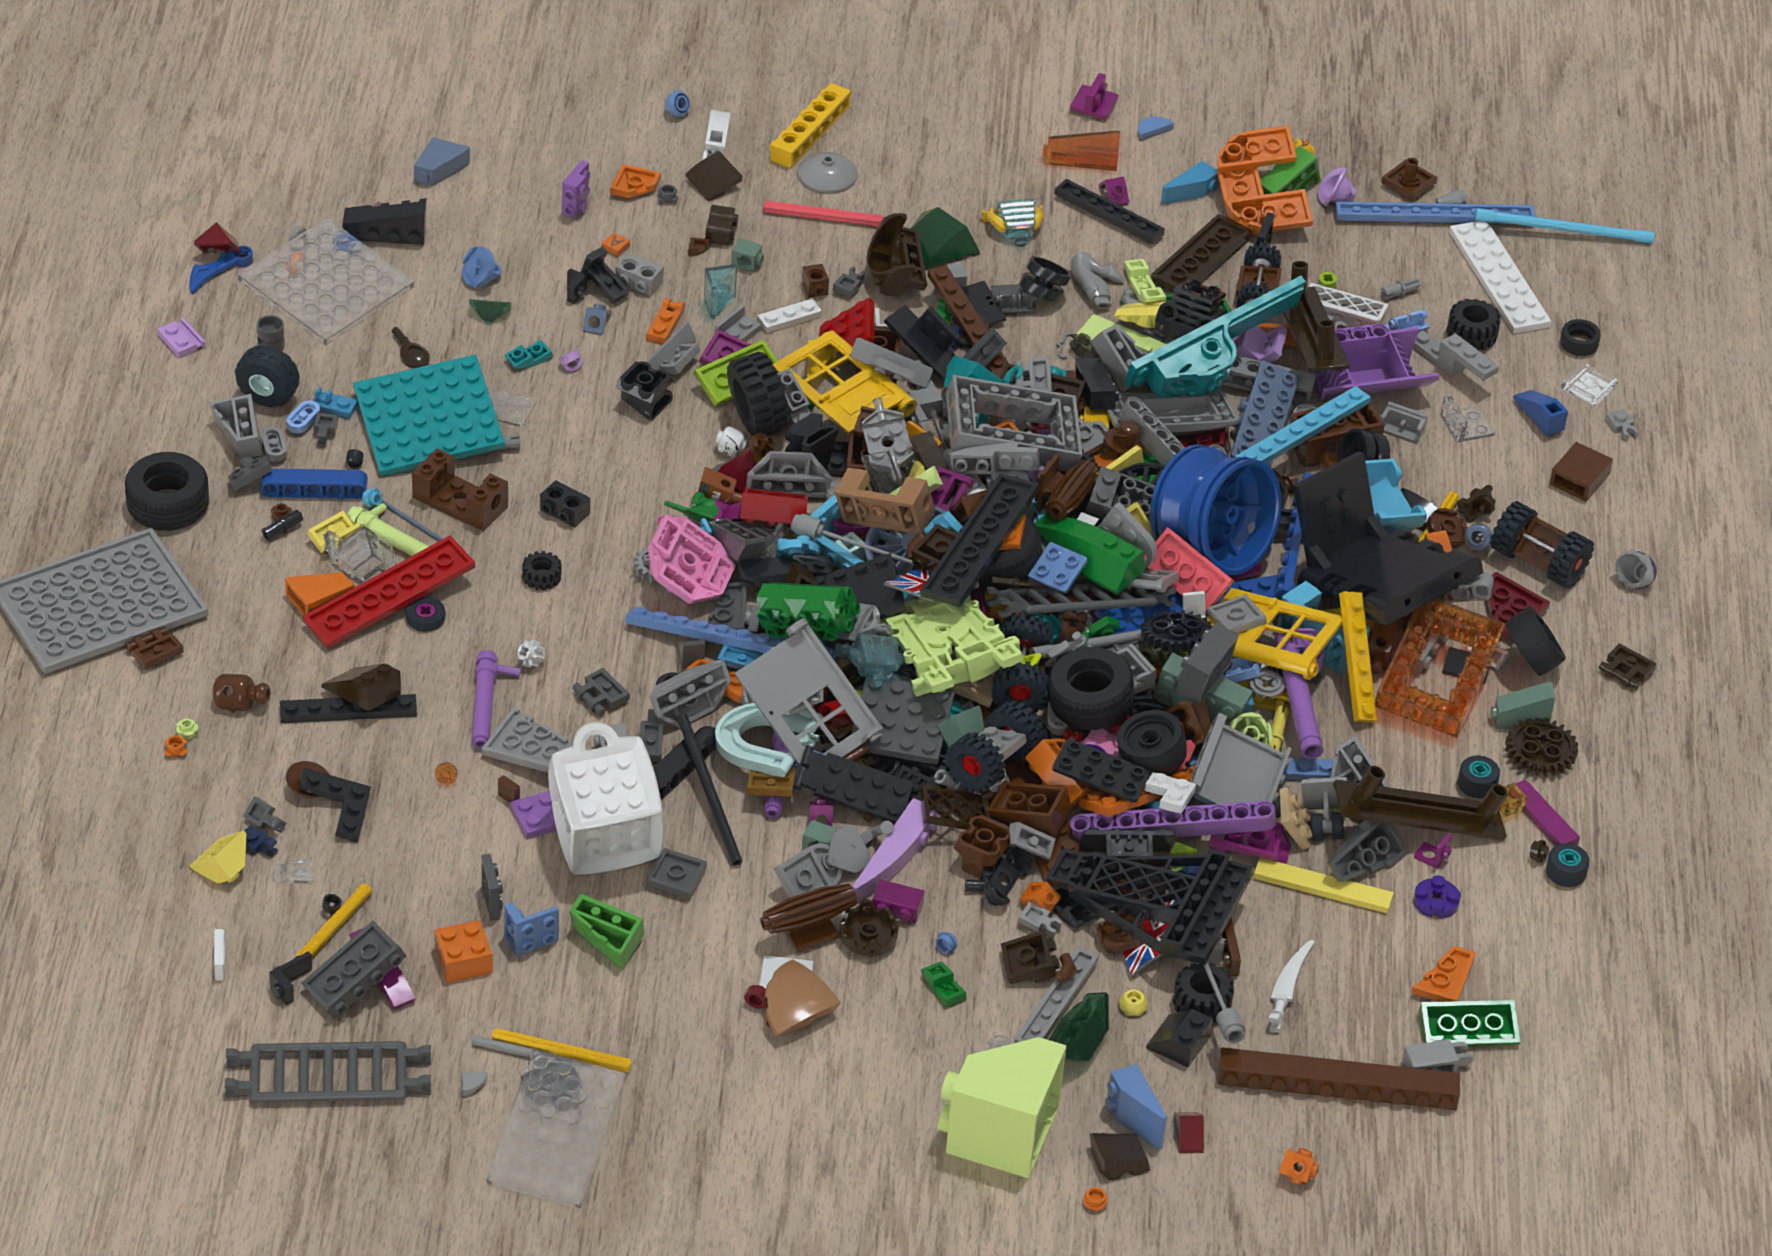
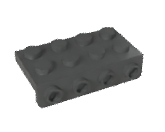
(354, 969)

